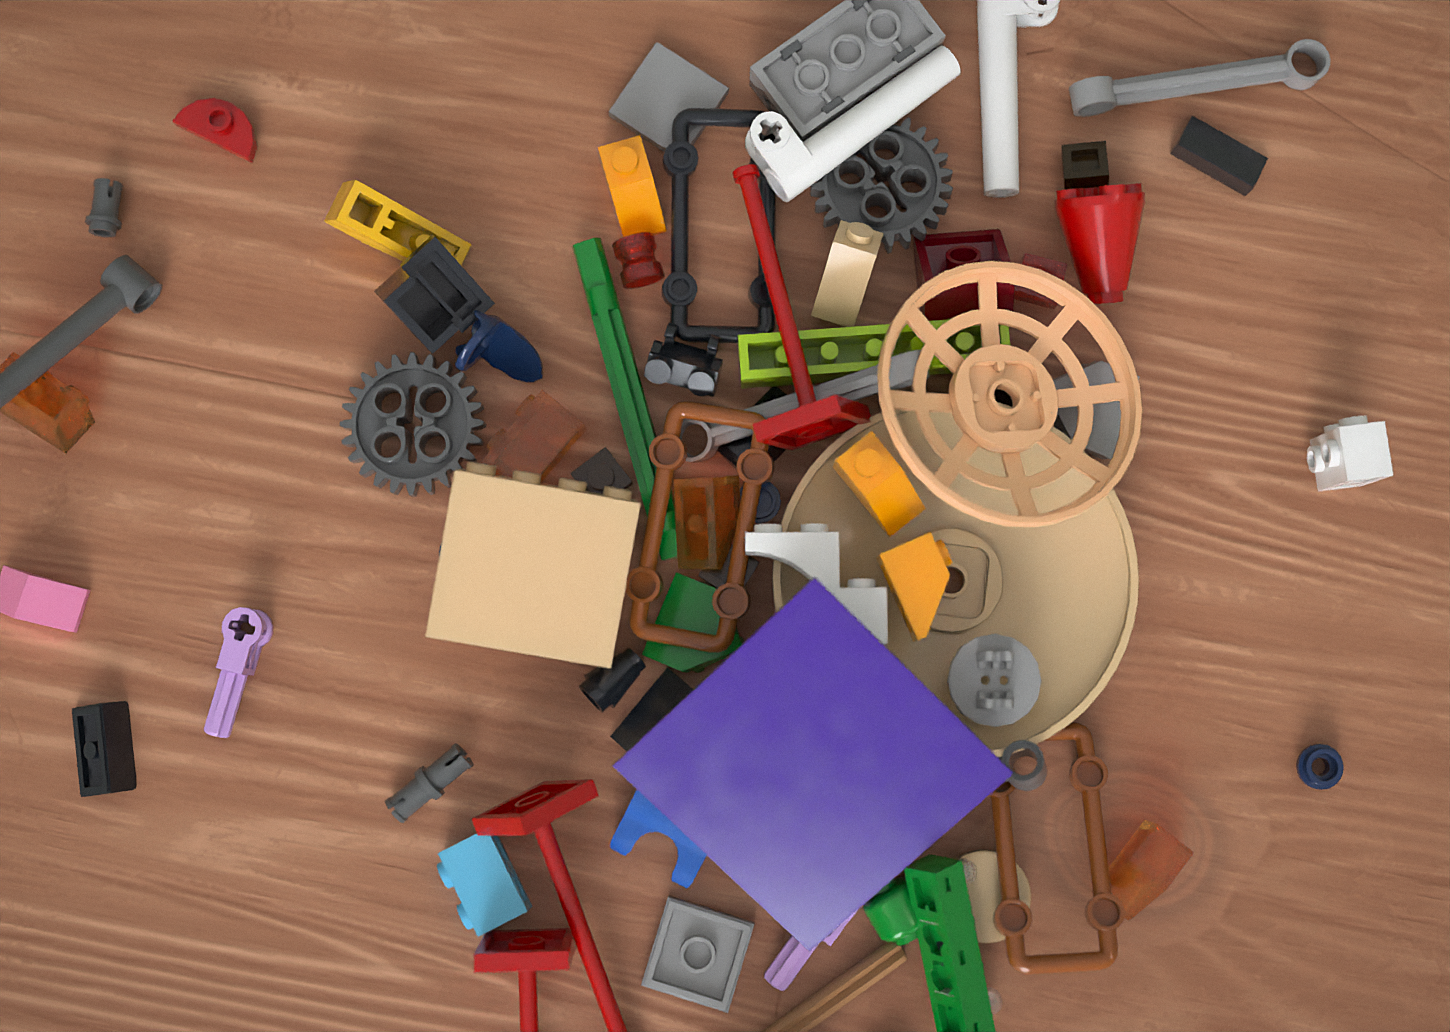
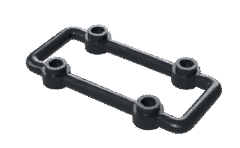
(680, 287)

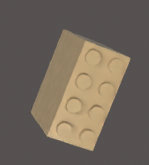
(533, 565)

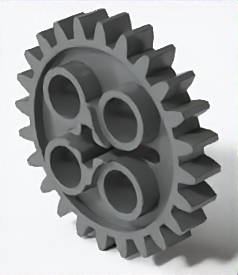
(912, 163)
(373, 426)

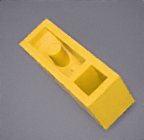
(386, 223)

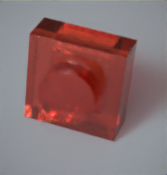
(1050, 266)

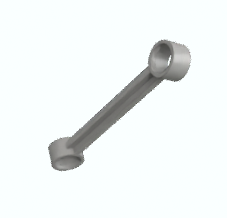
(1102, 94)
(852, 386)

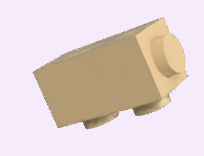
(847, 273)

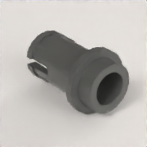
(105, 208)

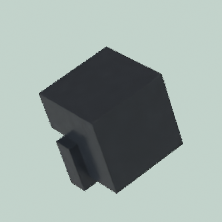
(433, 295)

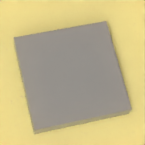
(662, 90)
(698, 954)

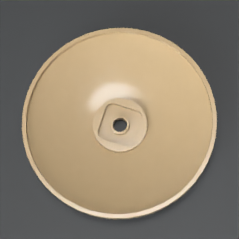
(1051, 587)

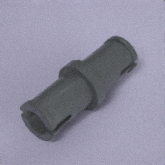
(429, 783)

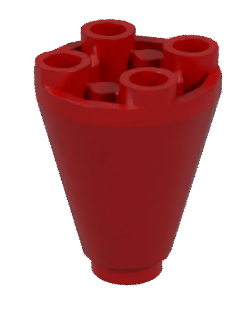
(1101, 236)

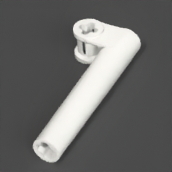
(999, 86)
(796, 165)

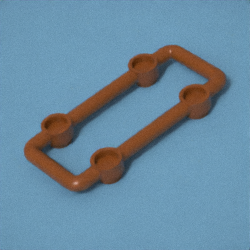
(645, 583)
(1102, 912)

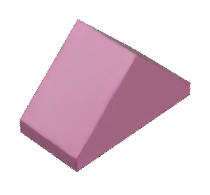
(41, 599)

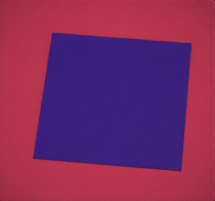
(812, 765)

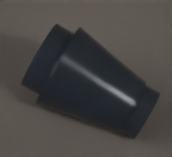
(607, 686)

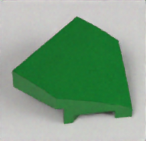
(689, 608)

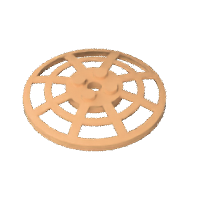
(1027, 383)

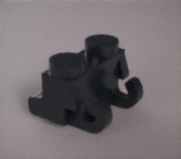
(684, 364)

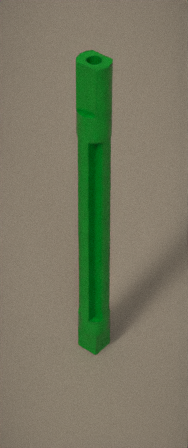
(623, 377)

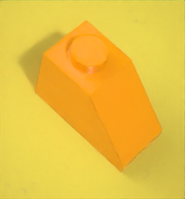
(632, 187)
(879, 484)
(917, 580)

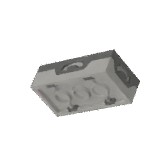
(842, 60)

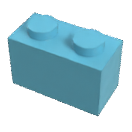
(484, 883)

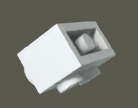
(1350, 454)

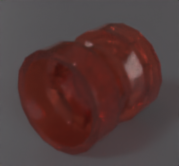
(638, 260)

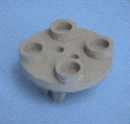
(994, 657)

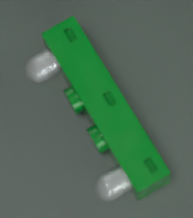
(951, 944)

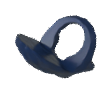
(501, 348)

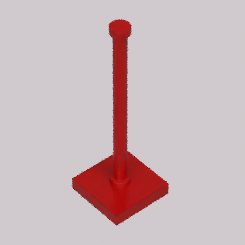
(812, 418)
(535, 812)
(527, 953)

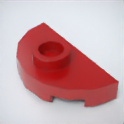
(219, 124)

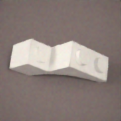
(816, 554)

